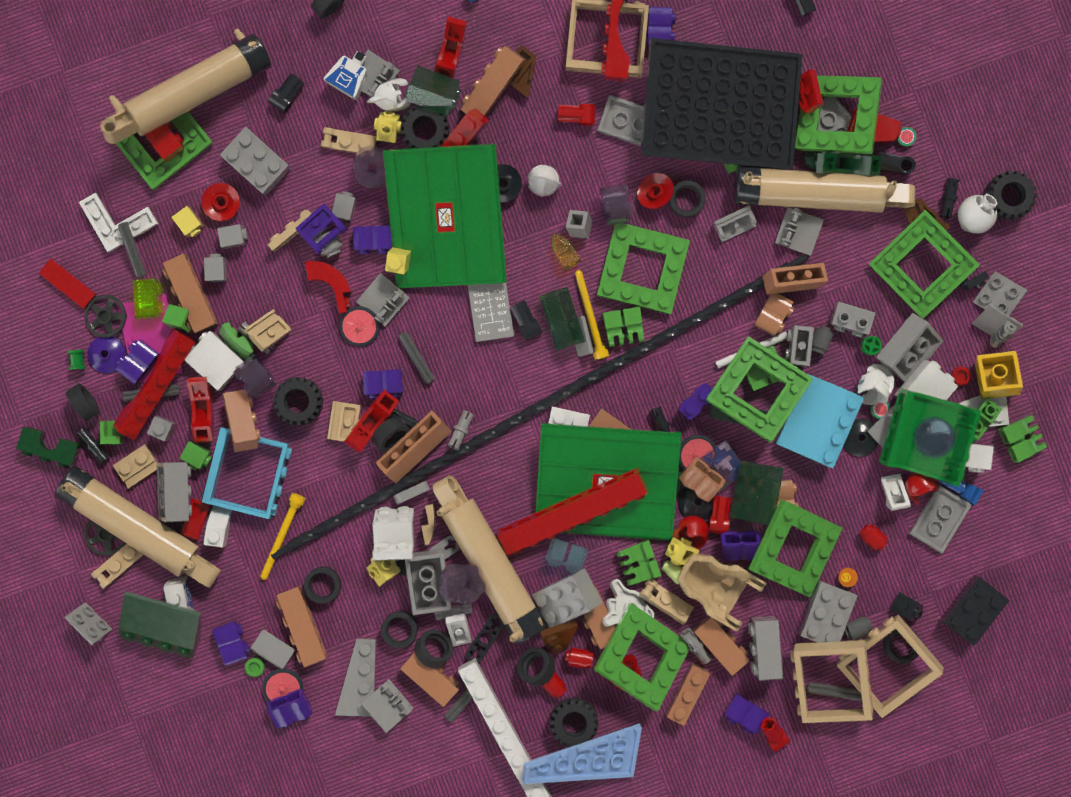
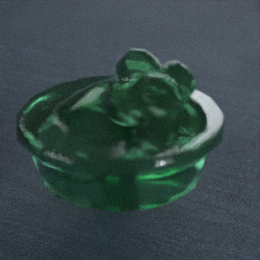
(810, 159)

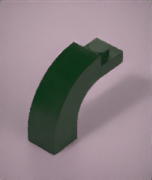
(848, 163)

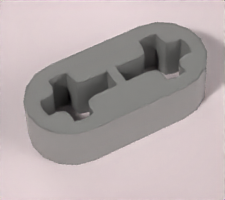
(411, 492)
(441, 545)

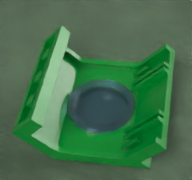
(930, 436)

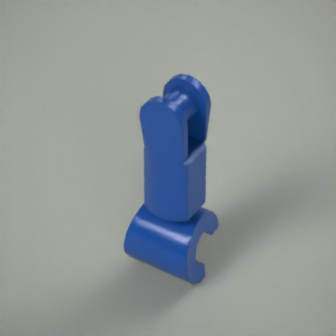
(969, 492)

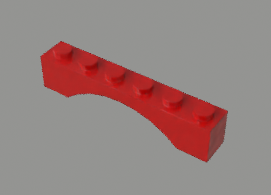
(617, 60)
(139, 409)

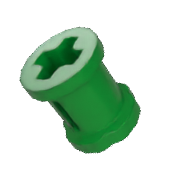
(76, 359)

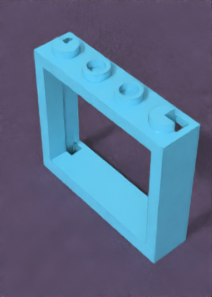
(215, 470)

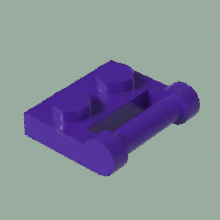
(316, 224)

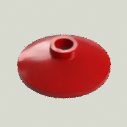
(650, 186)
(211, 199)

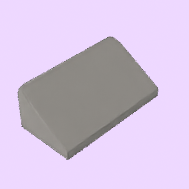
(586, 347)
(272, 649)

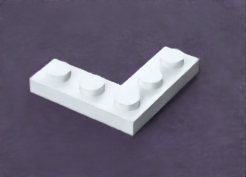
(105, 227)

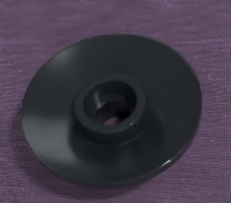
(514, 182)
(852, 443)
(687, 504)

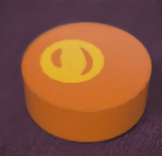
(847, 577)

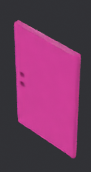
(151, 331)

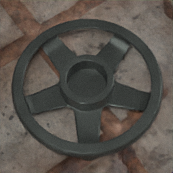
(105, 316)
(102, 535)

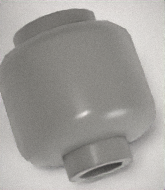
(333, 248)

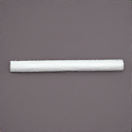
(766, 343)

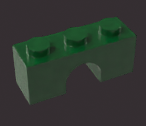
(32, 442)

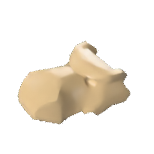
(716, 586)

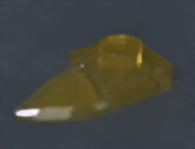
(564, 252)

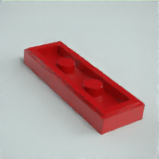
(67, 283)

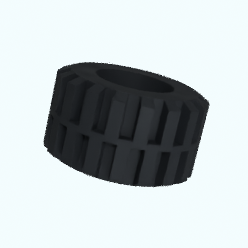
(419, 114)
(1025, 191)
(281, 401)
(568, 706)

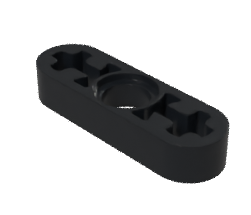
(473, 647)

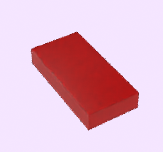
(194, 527)

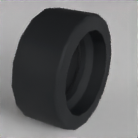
(325, 8)
(701, 199)
(82, 402)
(385, 430)
(308, 585)
(385, 632)
(442, 640)
(888, 651)
(545, 674)

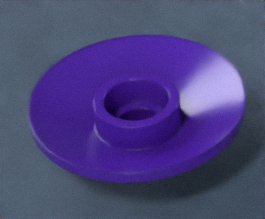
(115, 351)

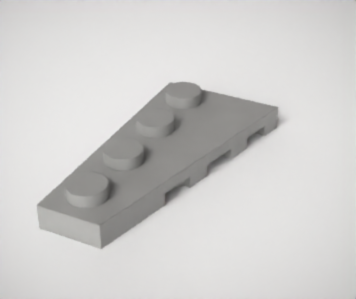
(359, 679)

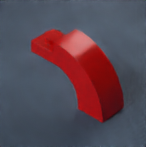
(451, 47)
(324, 272)
(202, 409)
(370, 420)

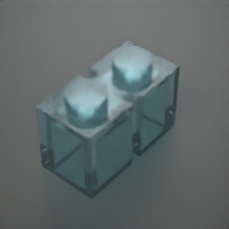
(556, 553)

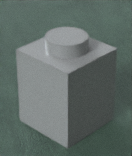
(344, 206)
(579, 224)
(232, 236)
(215, 268)
(161, 428)

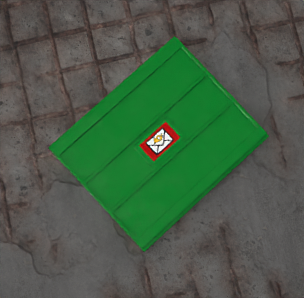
(446, 214)
(585, 456)

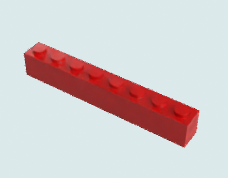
(572, 511)

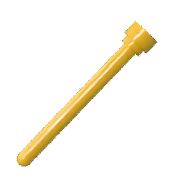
(599, 350)
(295, 502)

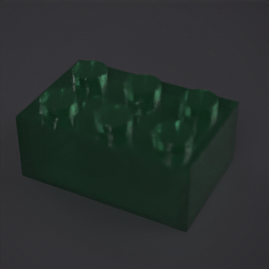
(756, 492)

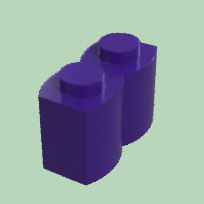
(660, 23)
(372, 238)
(137, 361)
(387, 380)
(692, 405)
(739, 545)
(231, 642)
(289, 708)
(745, 713)

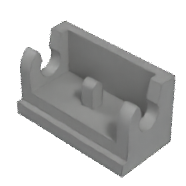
(735, 223)

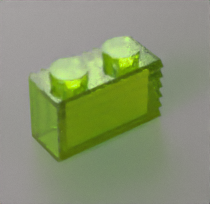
(147, 299)

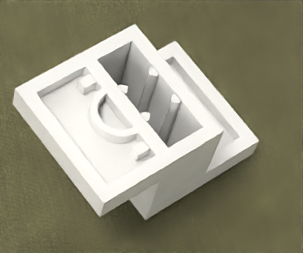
(393, 533)

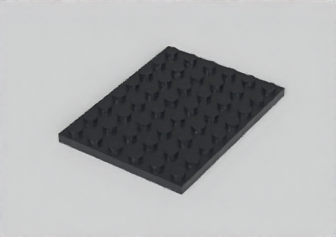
(721, 104)

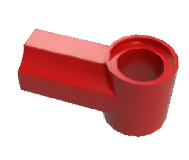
(582, 114)
(719, 519)
(774, 734)

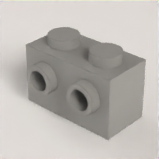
(852, 319)
(800, 345)

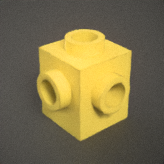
(387, 126)
(680, 550)
(382, 570)

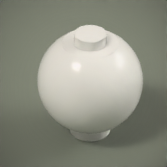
(977, 213)

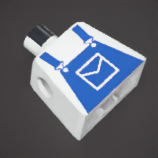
(348, 75)
(179, 593)

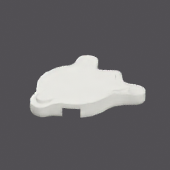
(622, 598)

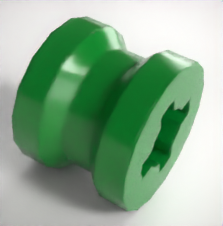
(874, 346)

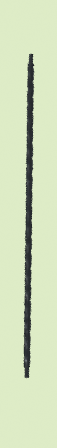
(528, 412)

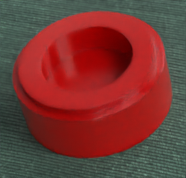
(961, 375)

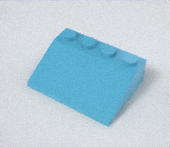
(820, 422)

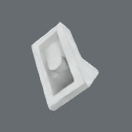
(895, 492)
(458, 629)

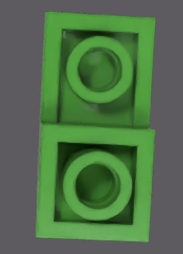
(238, 345)
(988, 414)

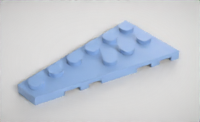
(599, 758)

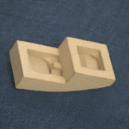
(428, 529)

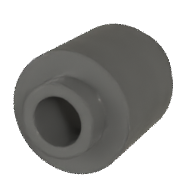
(821, 339)
(858, 628)

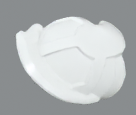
(388, 96)
(543, 180)
(878, 383)

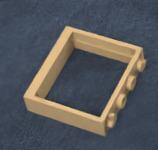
(601, 5)
(833, 648)
(911, 688)

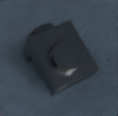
(977, 282)
(907, 607)

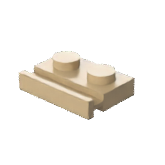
(267, 330)
(342, 420)
(136, 466)

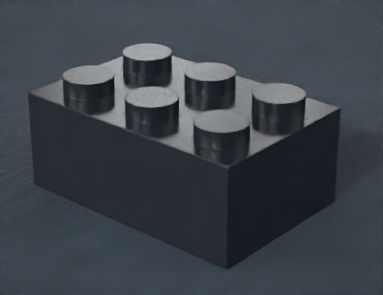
(974, 610)

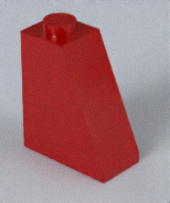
(886, 129)

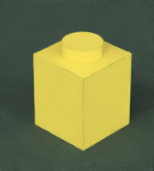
(188, 222)
(398, 260)

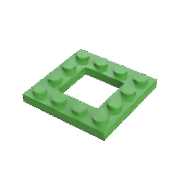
(862, 140)
(158, 172)
(924, 227)
(657, 300)
(795, 385)
(765, 561)
(610, 665)

